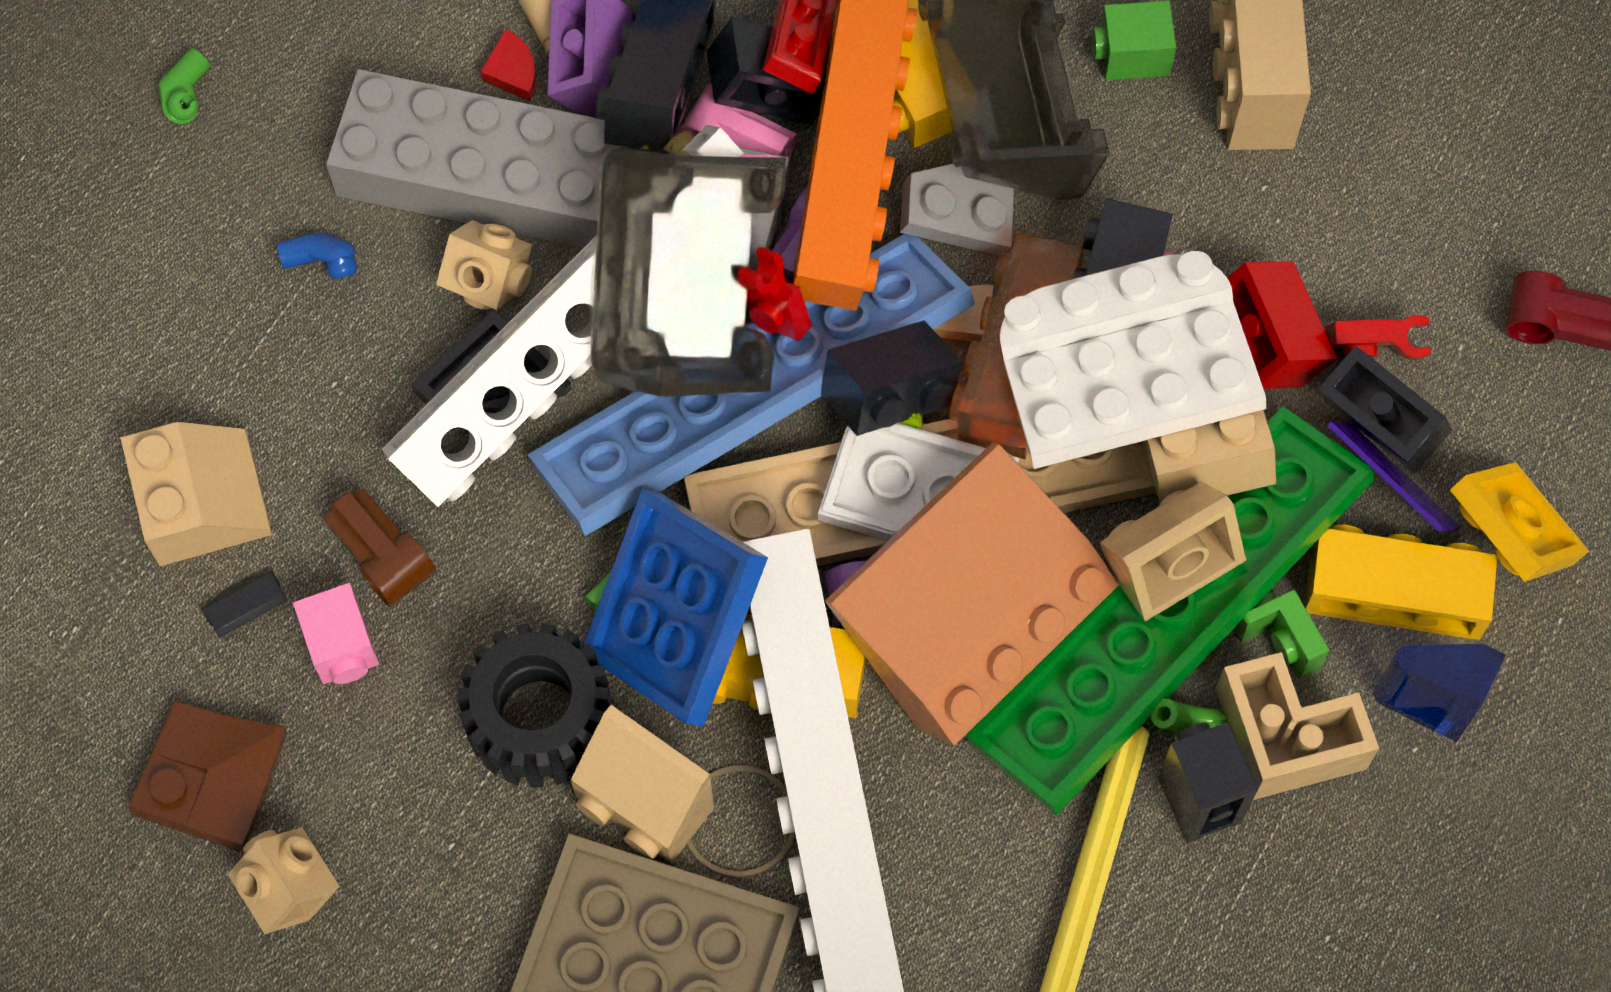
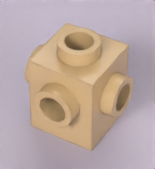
(485, 265)
(282, 879)

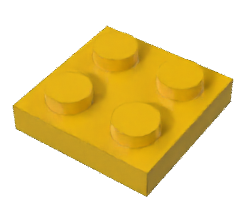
(1518, 521)

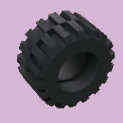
(518, 662)

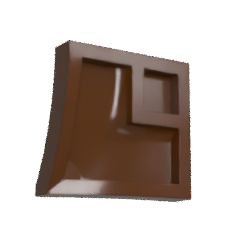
(209, 775)

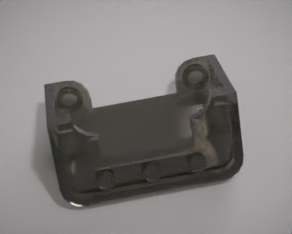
(1012, 96)
(669, 268)

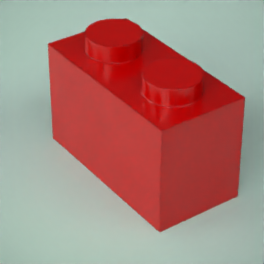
(1280, 324)

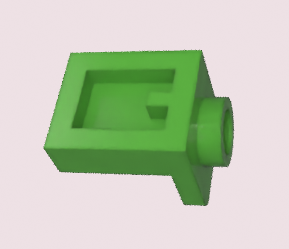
(1293, 631)

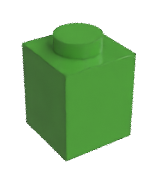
(1135, 40)

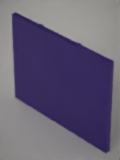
(1394, 476)

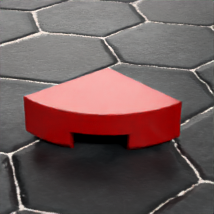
(511, 67)

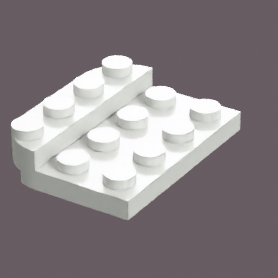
(1127, 357)

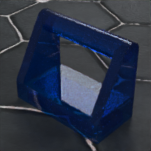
(1446, 687)

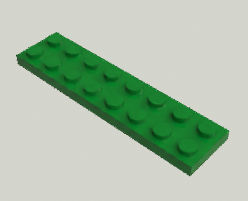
(1118, 667)

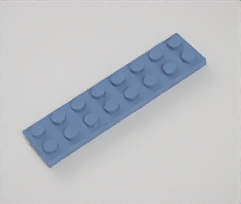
(660, 440)

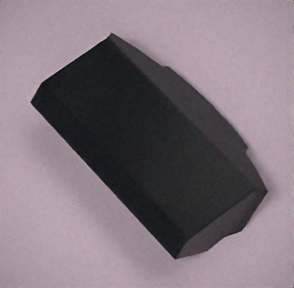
(243, 602)

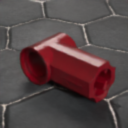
(1548, 311)

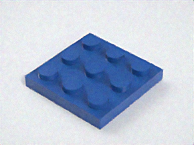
(674, 606)

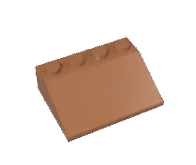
(971, 595)

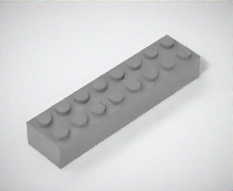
(482, 160)

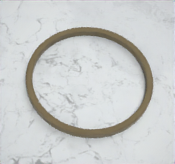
(753, 872)

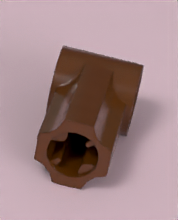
(387, 558)

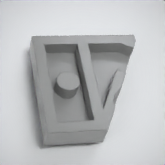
(957, 210)

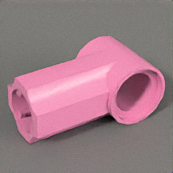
(742, 126)

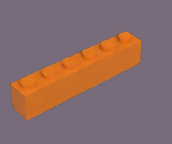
(850, 151)

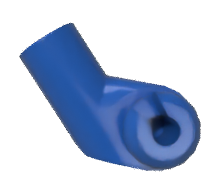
(319, 247)

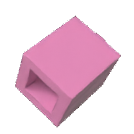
(336, 635)

